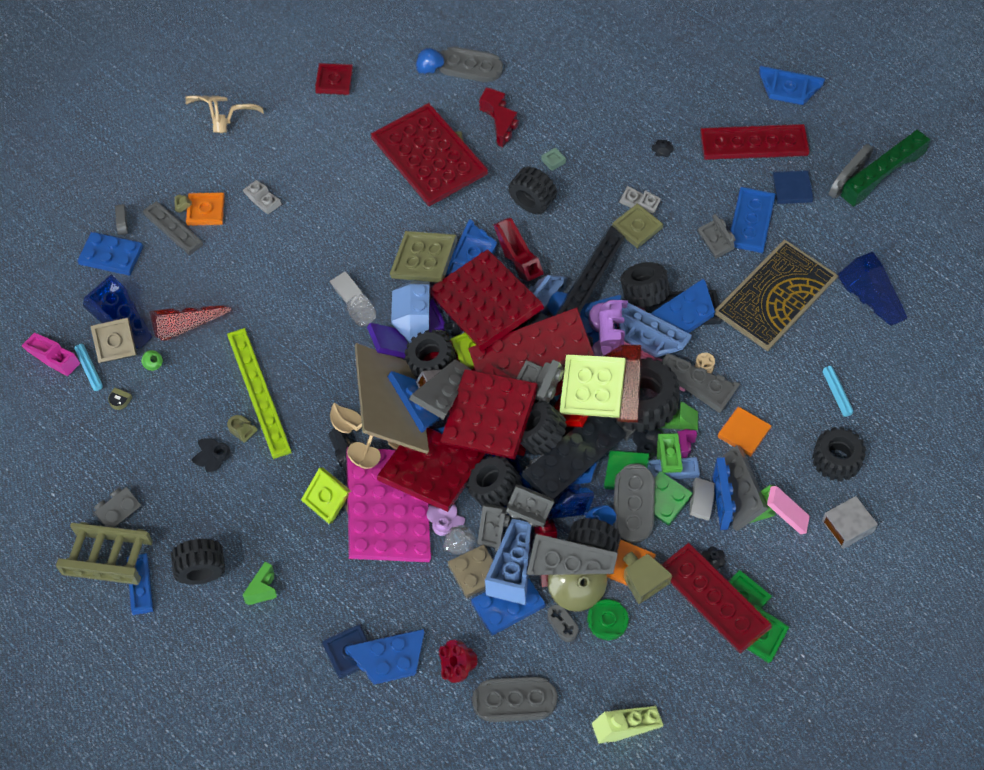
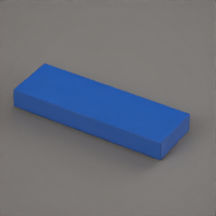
(141, 594)

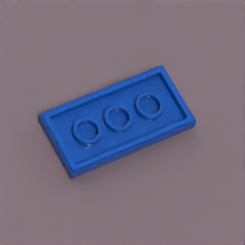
(752, 219)

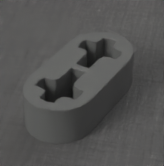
(121, 219)
(565, 620)

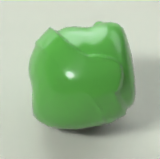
(156, 360)

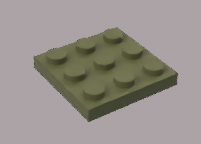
(423, 256)

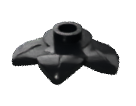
(647, 441)
(209, 455)

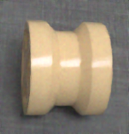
(705, 359)

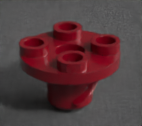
(456, 661)

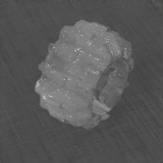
(361, 310)

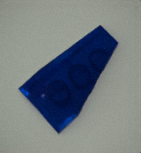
(872, 285)
(111, 303)
(572, 503)

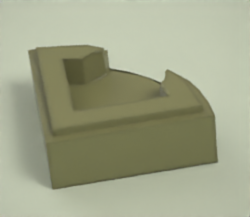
(182, 203)
(244, 431)

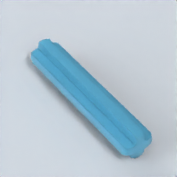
(88, 367)
(838, 391)

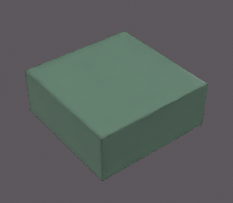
(553, 159)

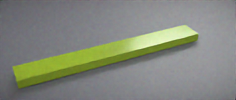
(259, 393)

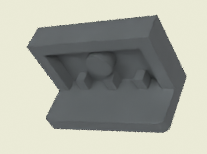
(717, 237)
(548, 380)
(529, 506)
(116, 508)
(492, 525)

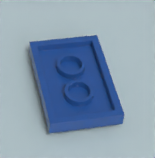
(110, 253)
(723, 492)
(500, 613)

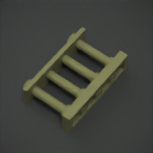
(109, 570)

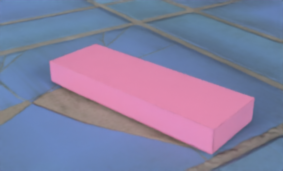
(788, 510)

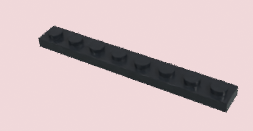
(592, 271)

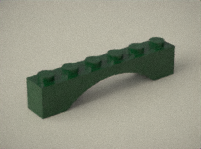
(865, 181)

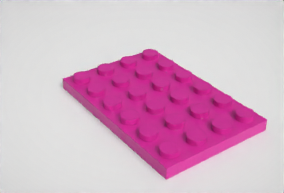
(384, 519)

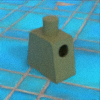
(645, 576)

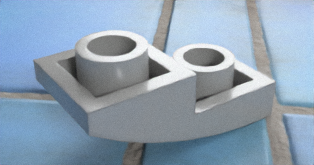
(261, 197)
(647, 200)
(345, 286)
(702, 499)

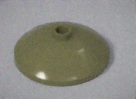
(571, 595)

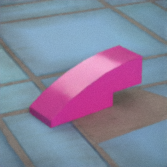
(51, 354)

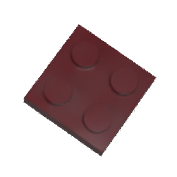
(334, 79)

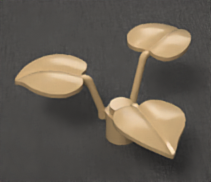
(218, 120)
(360, 454)

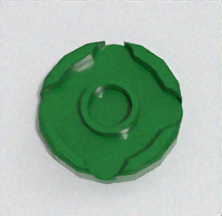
(607, 619)

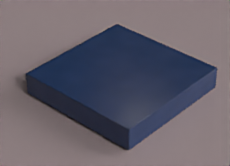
(792, 187)
(335, 650)

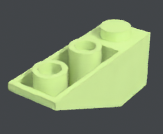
(626, 723)

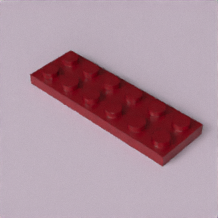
(754, 142)
(716, 598)

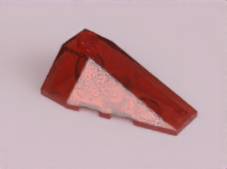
(171, 322)
(632, 379)

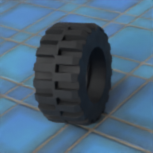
(662, 407)

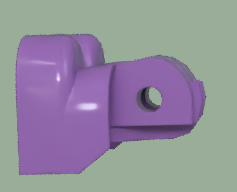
(602, 320)

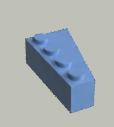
(508, 573)

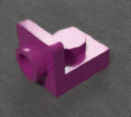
(685, 438)

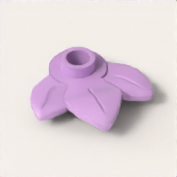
(443, 520)

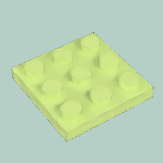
(593, 386)

